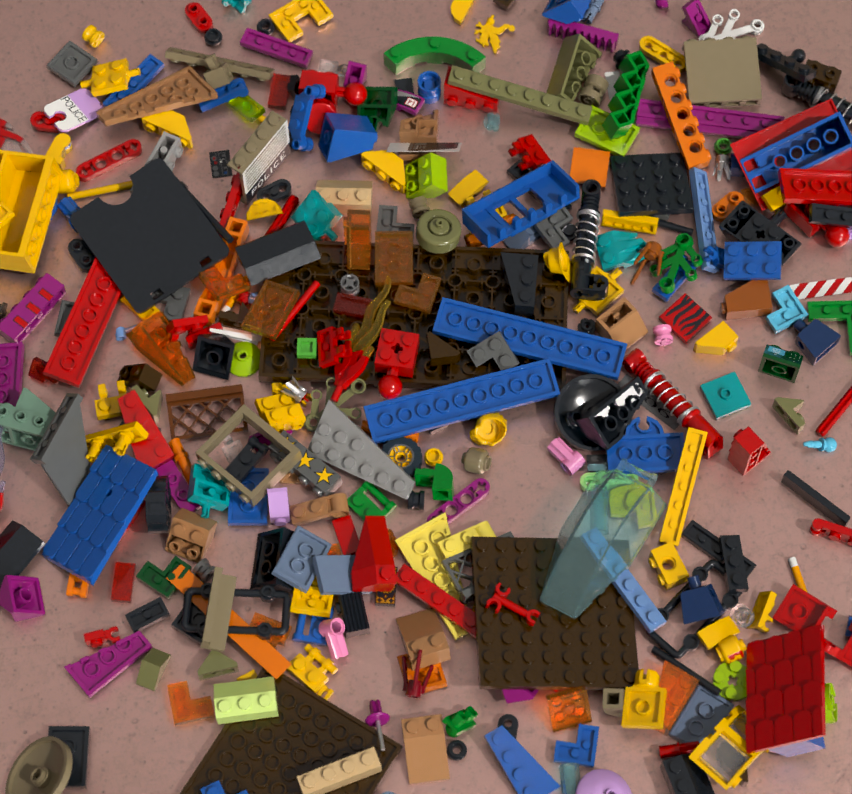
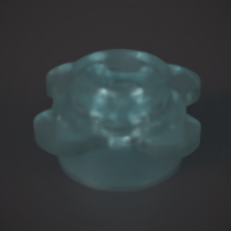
(492, 121)

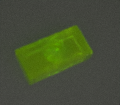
(247, 107)

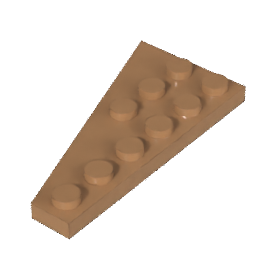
(169, 93)

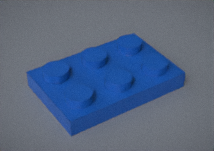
(753, 260)
(243, 513)

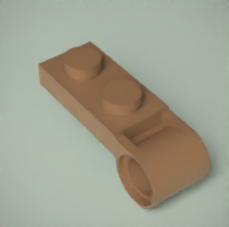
(320, 508)

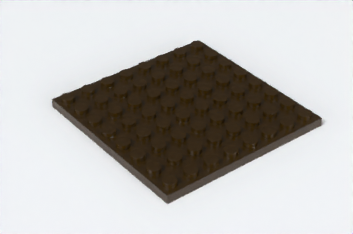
(558, 650)
(273, 751)

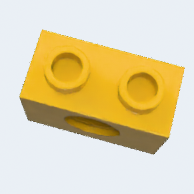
(668, 555)

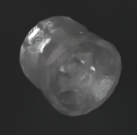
(737, 612)

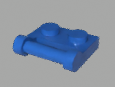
(314, 635)

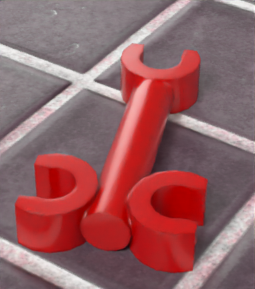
(500, 598)

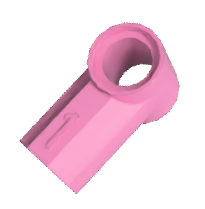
(569, 460)
(333, 632)

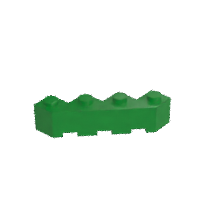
(626, 100)

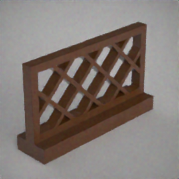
(200, 397)

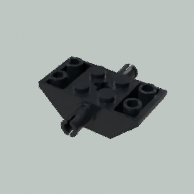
(749, 225)

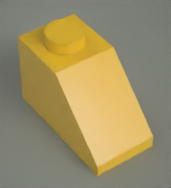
(717, 341)

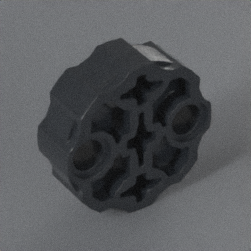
(159, 506)

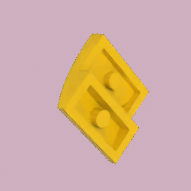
(312, 602)

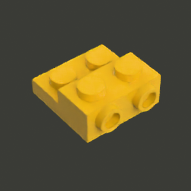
(281, 412)

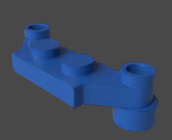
(300, 116)

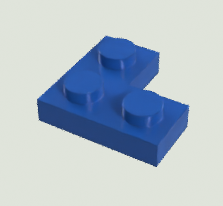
(582, 751)

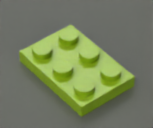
(597, 136)

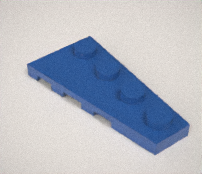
(519, 766)

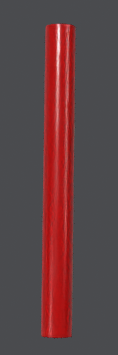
(300, 303)

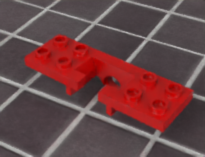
(804, 610)

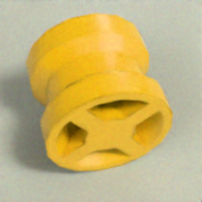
(93, 36)

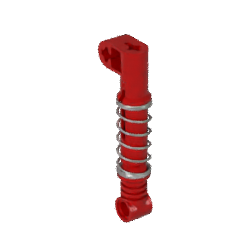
(687, 414)

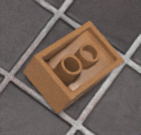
(423, 632)
(425, 749)

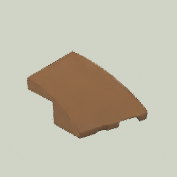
(418, 130)

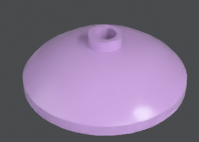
(602, 782)

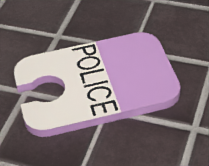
(77, 107)

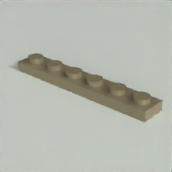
(244, 69)

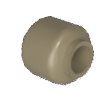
(476, 460)

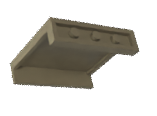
(722, 72)

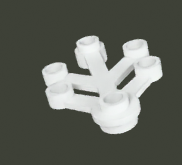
(727, 32)

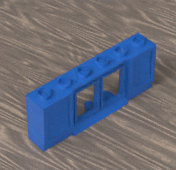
(547, 182)

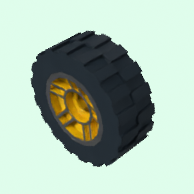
(404, 448)

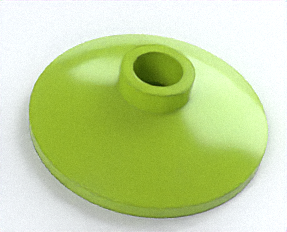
(248, 365)

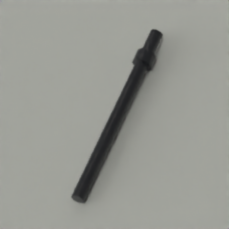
(218, 227)

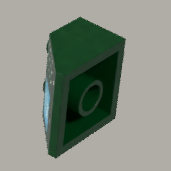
(780, 363)

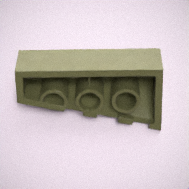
(572, 66)

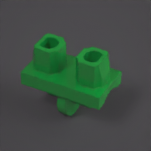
(460, 721)

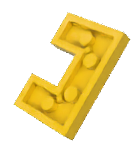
(286, 17)

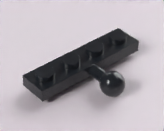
(789, 65)

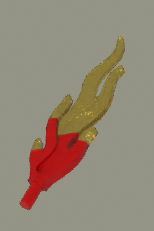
(351, 367)

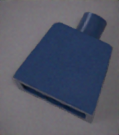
(815, 339)
(699, 601)

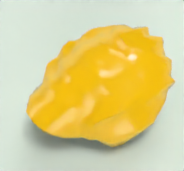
(489, 429)

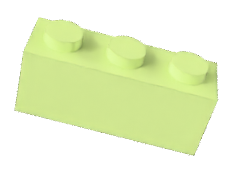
(245, 700)

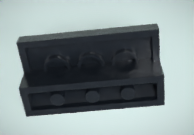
(277, 252)
(17, 549)

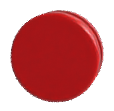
(317, 114)

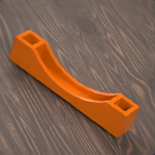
(206, 303)

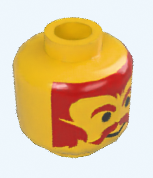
(730, 649)

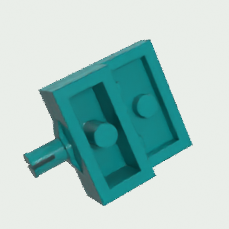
(318, 215)
(207, 491)

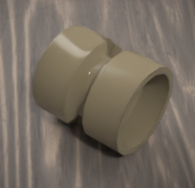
(593, 90)

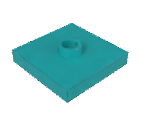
(725, 395)

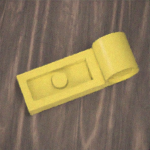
(461, 541)

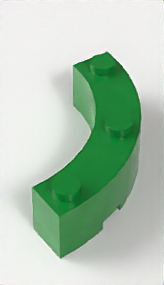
(433, 50)

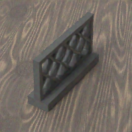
(466, 594)

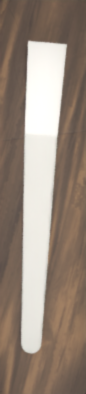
(239, 335)

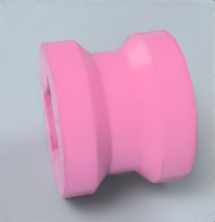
(662, 335)

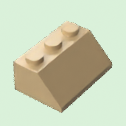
(346, 194)

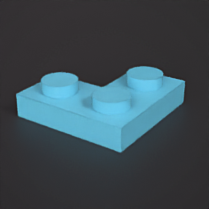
(790, 310)

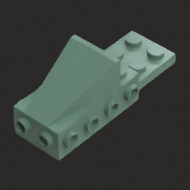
(26, 421)

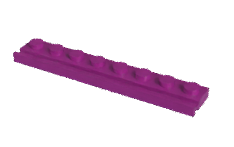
(711, 120)

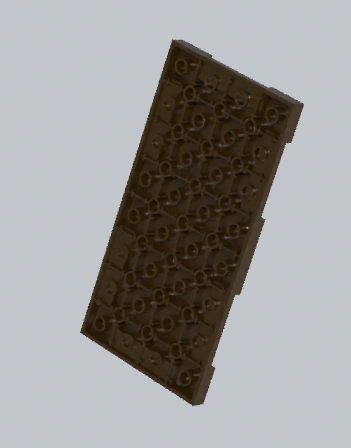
(466, 276)

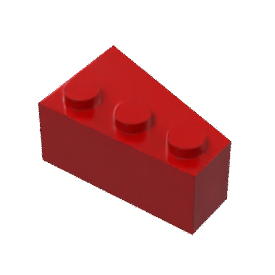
(471, 100)
(747, 450)

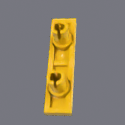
(116, 437)

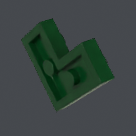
(156, 578)

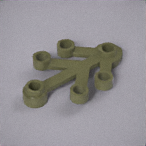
(343, 398)

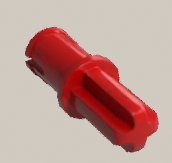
(677, 749)

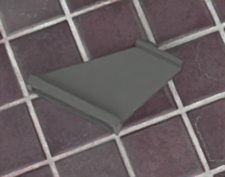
(64, 449)

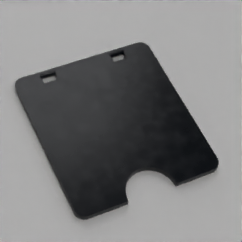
(150, 238)

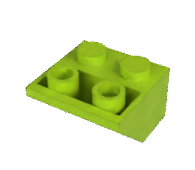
(426, 177)

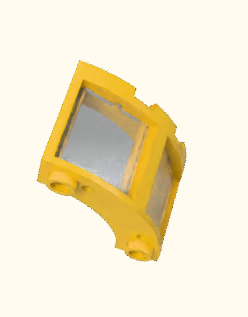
(724, 753)

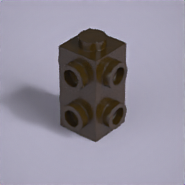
(825, 76)

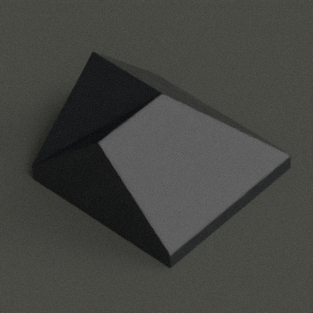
(214, 355)

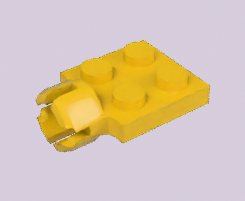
(644, 702)

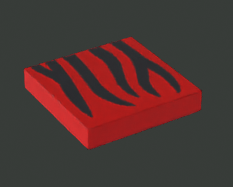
(685, 318)

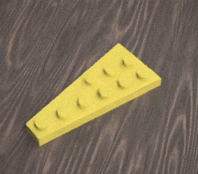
(423, 556)

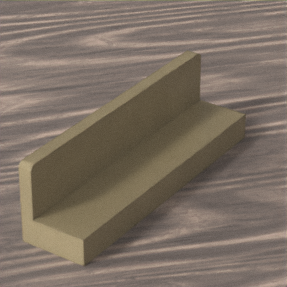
(218, 611)

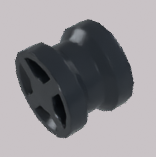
(416, 500)

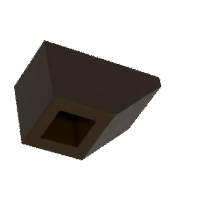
(142, 375)

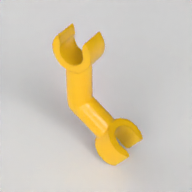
(277, 387)

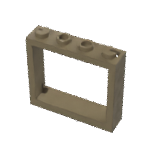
(231, 483)

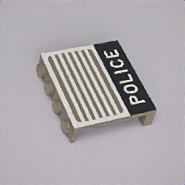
(261, 155)

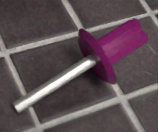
(377, 719)

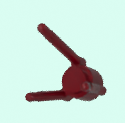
(414, 688)

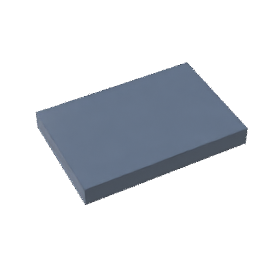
(296, 562)
(334, 574)
(700, 716)

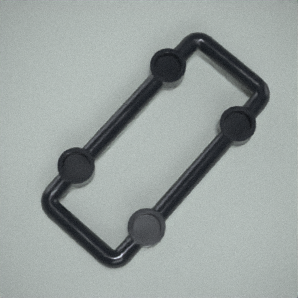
(263, 630)
(691, 641)

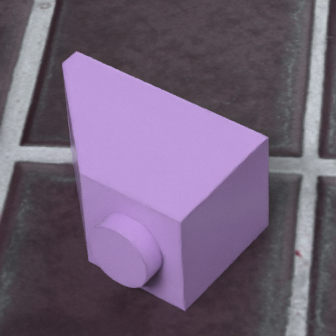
(279, 506)

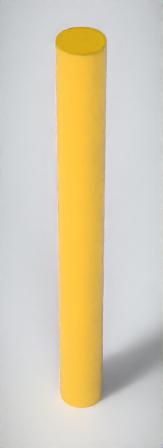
(100, 190)

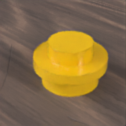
(433, 456)

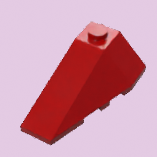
(373, 561)

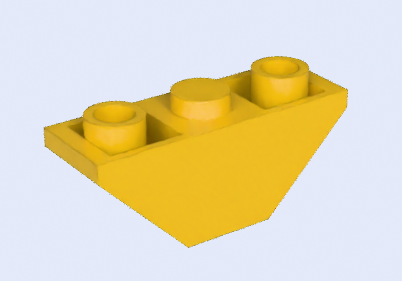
(171, 123)
(386, 167)

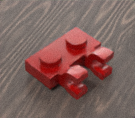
(533, 153)
(189, 324)
(328, 348)

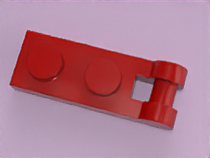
(833, 531)

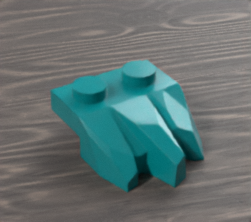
(618, 249)

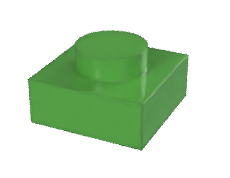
(307, 348)

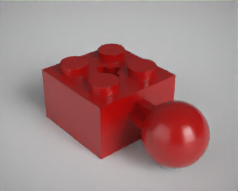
(354, 93)
(799, 215)
(395, 363)

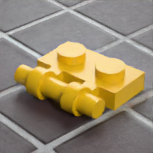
(307, 673)

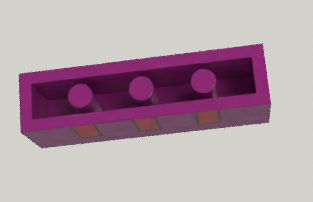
(31, 309)

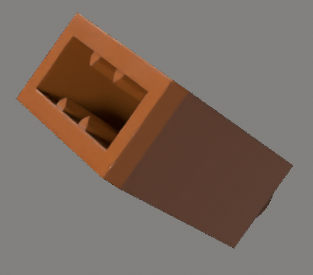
(748, 301)

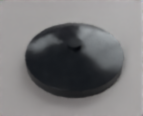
(581, 395)

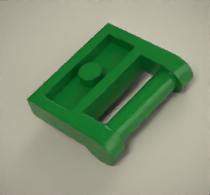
(363, 506)

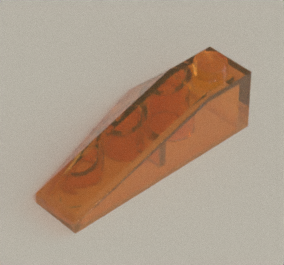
(153, 342)

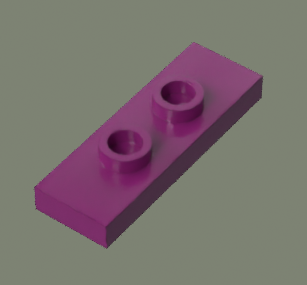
(178, 486)

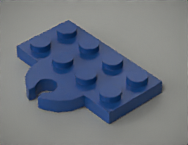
(647, 449)

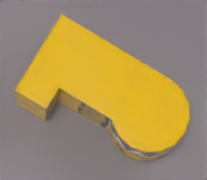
(59, 148)

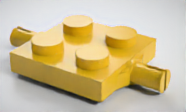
(110, 77)
(614, 292)

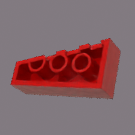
(153, 450)

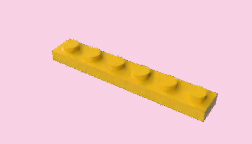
(683, 486)

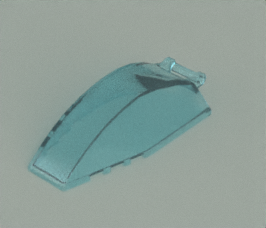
(601, 537)

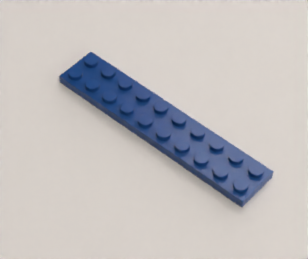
(531, 338)
(461, 401)

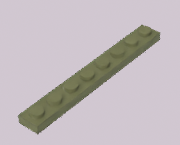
(519, 95)

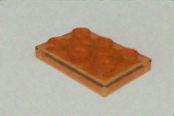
(394, 257)
(270, 309)

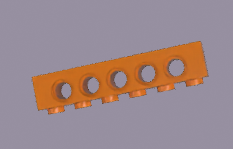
(669, 72)

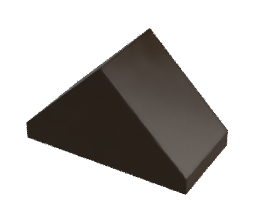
(441, 352)

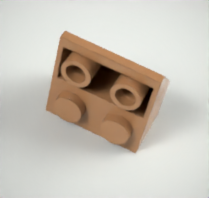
(621, 323)
(190, 535)

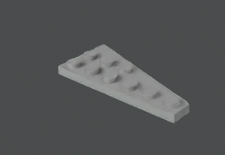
(352, 450)

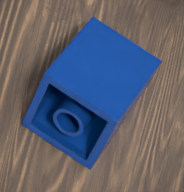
(345, 136)

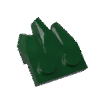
(379, 105)

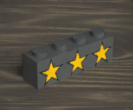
(310, 469)

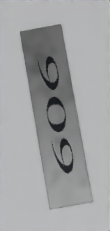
(656, 408)

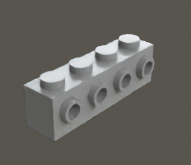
(168, 149)

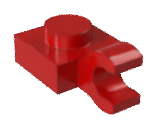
(98, 637)

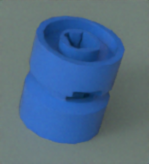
(429, 86)

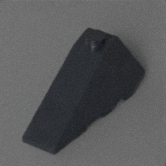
(611, 416)

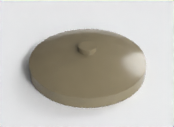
(41, 768)

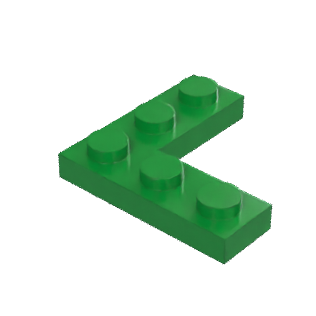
(832, 312)

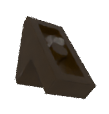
(231, 319)

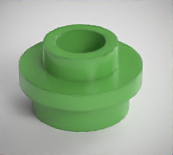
(723, 142)

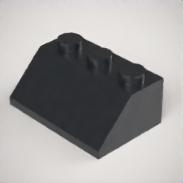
(268, 551)
(685, 776)

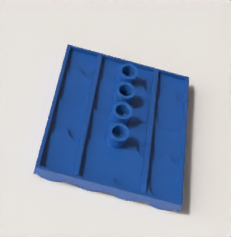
(99, 514)

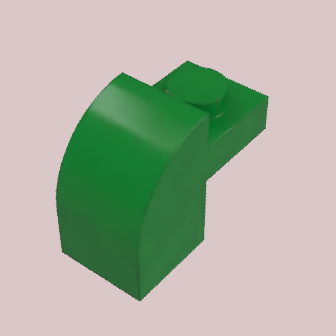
(439, 479)

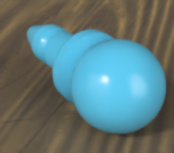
(828, 444)

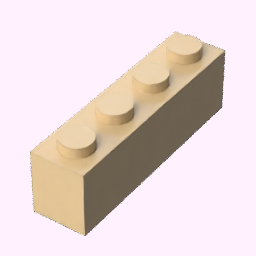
(340, 773)

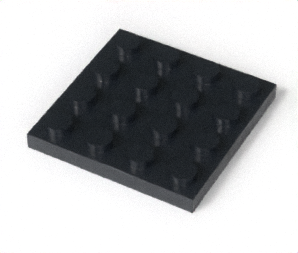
(651, 184)

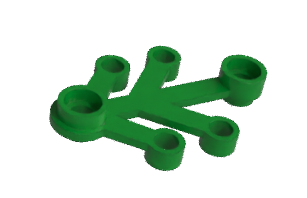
(682, 243)

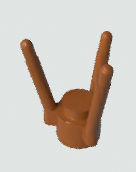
(650, 252)

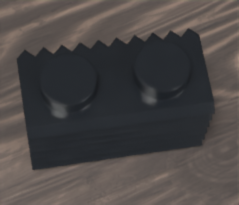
(353, 614)

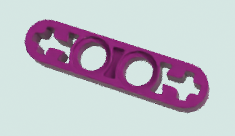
(458, 505)

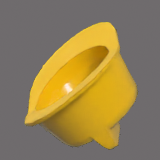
(558, 261)

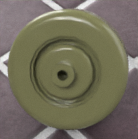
(438, 231)

